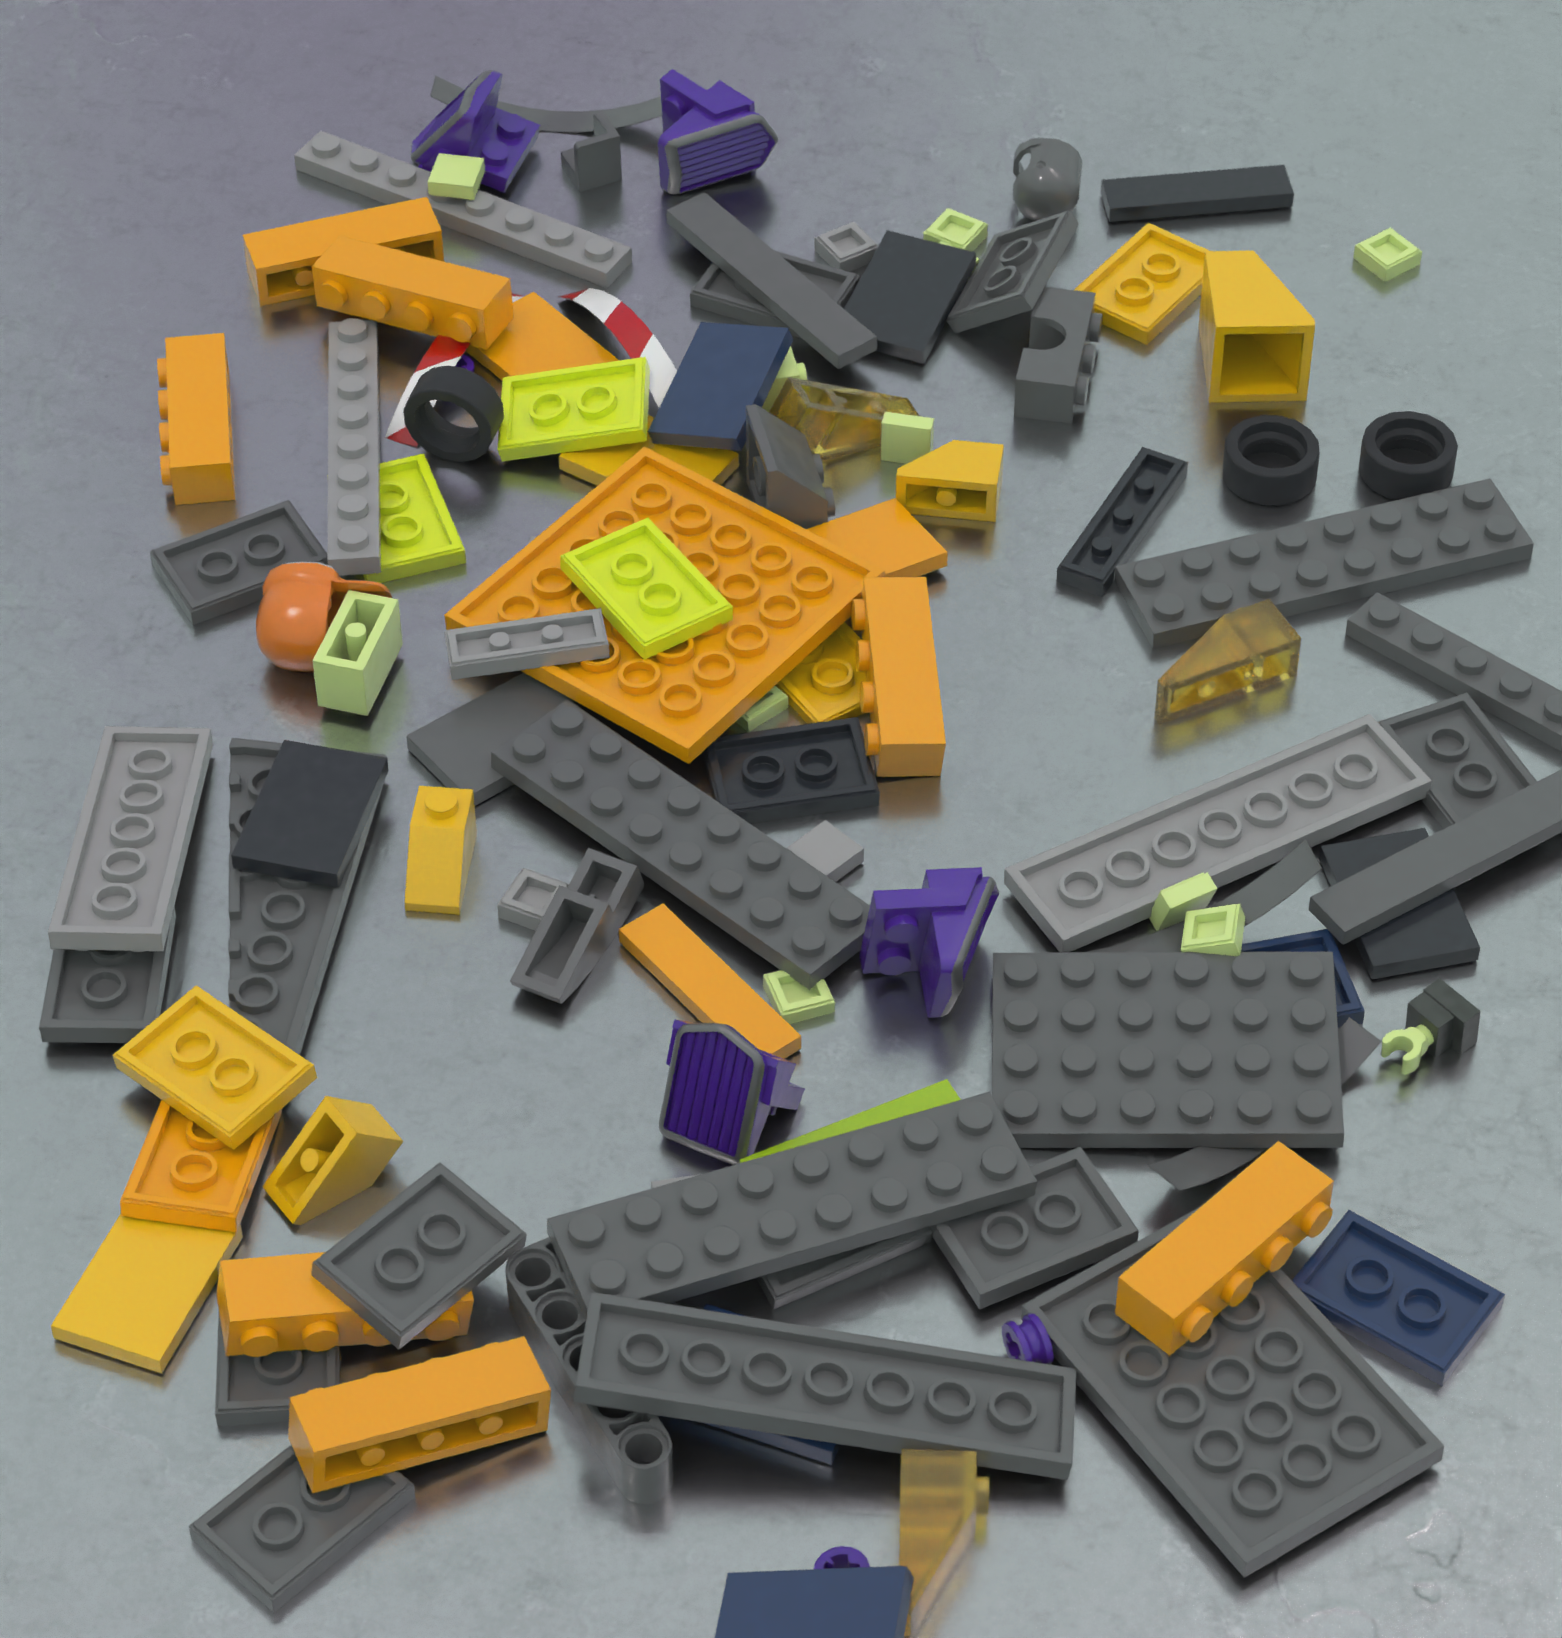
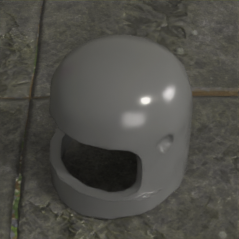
(1049, 181)

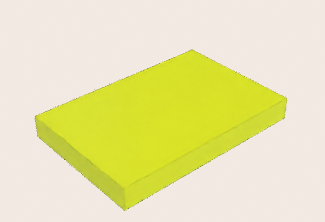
(574, 409)
(414, 522)
(646, 588)

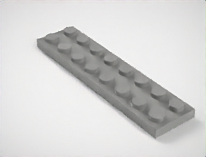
(1217, 828)

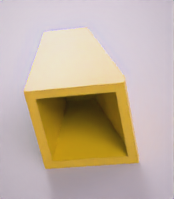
(1252, 332)

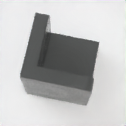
(595, 159)

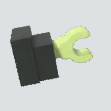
(1434, 1023)

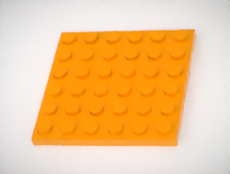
(779, 578)

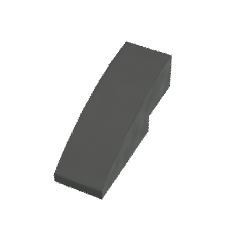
(578, 926)

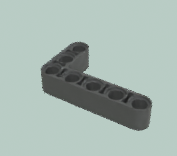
(543, 1304)

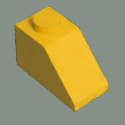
(953, 481)
(440, 849)
(332, 1159)

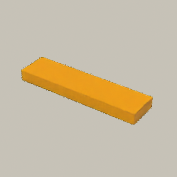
(705, 981)

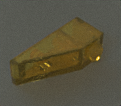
(836, 417)
(1231, 659)
(937, 1522)

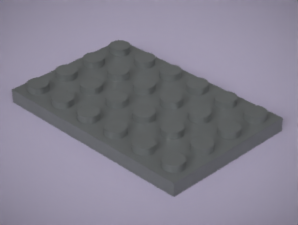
(1167, 1049)
(1253, 1426)

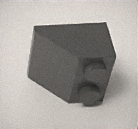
(784, 471)

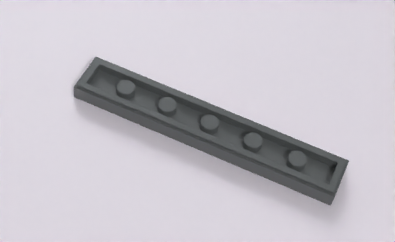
(772, 280)
(1441, 861)

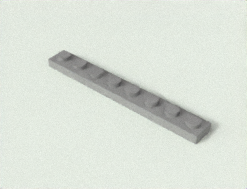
(483, 218)
(353, 448)

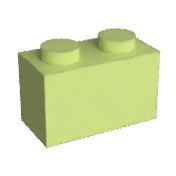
(357, 652)

